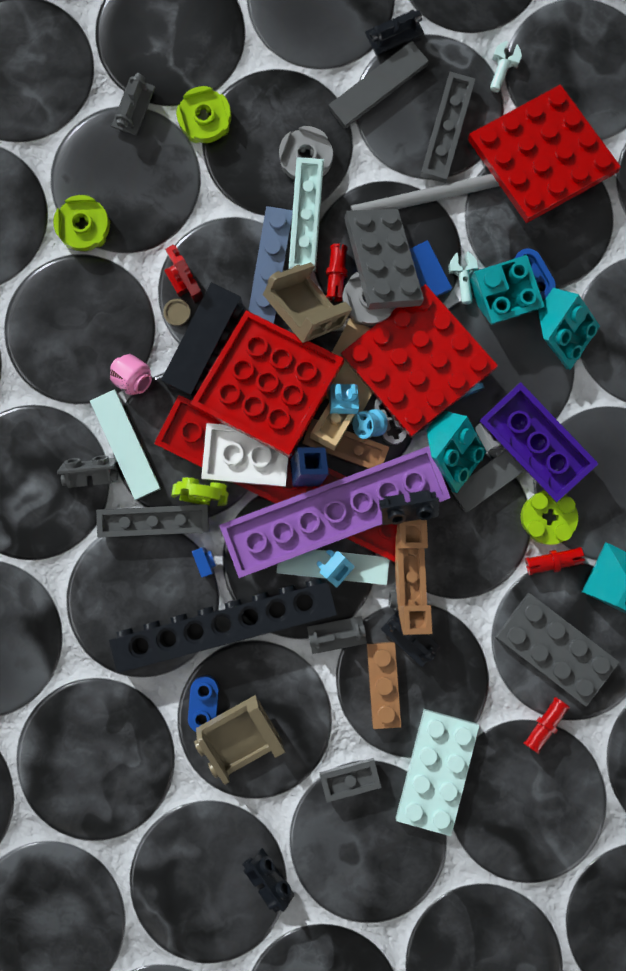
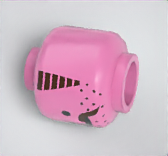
(130, 374)

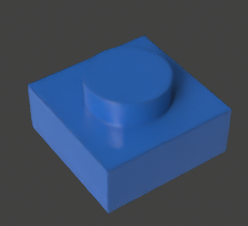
(205, 561)

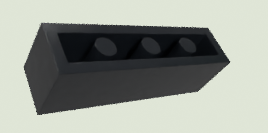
(203, 340)

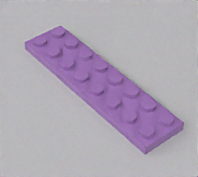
(327, 512)

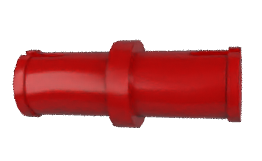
(336, 272)
(555, 561)
(546, 725)

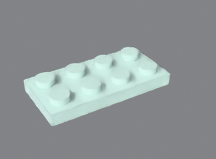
(437, 772)

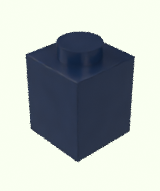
(309, 467)

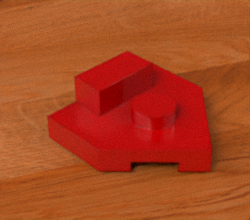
(181, 276)

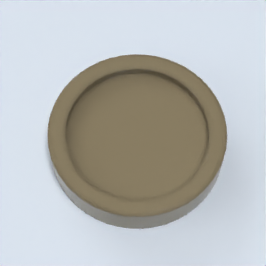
(177, 312)

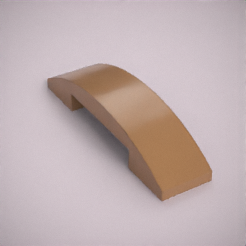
(411, 577)

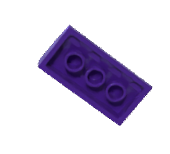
(538, 442)

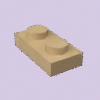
(331, 428)

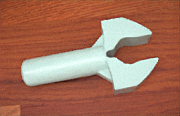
(503, 65)
(464, 278)

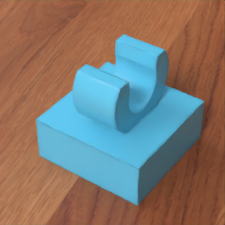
(343, 399)
(336, 568)

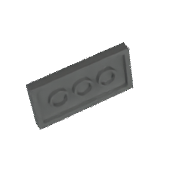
(383, 259)
(557, 649)

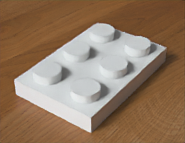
(240, 459)

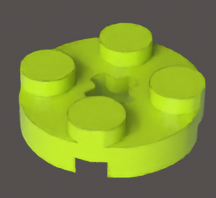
(212, 102)
(93, 234)
(195, 493)
(537, 527)

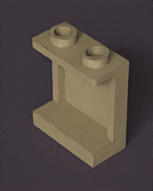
(303, 303)
(237, 738)

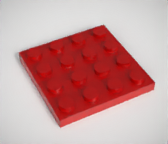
(543, 153)
(419, 362)
(267, 383)

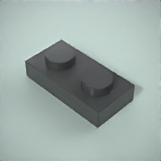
(350, 780)

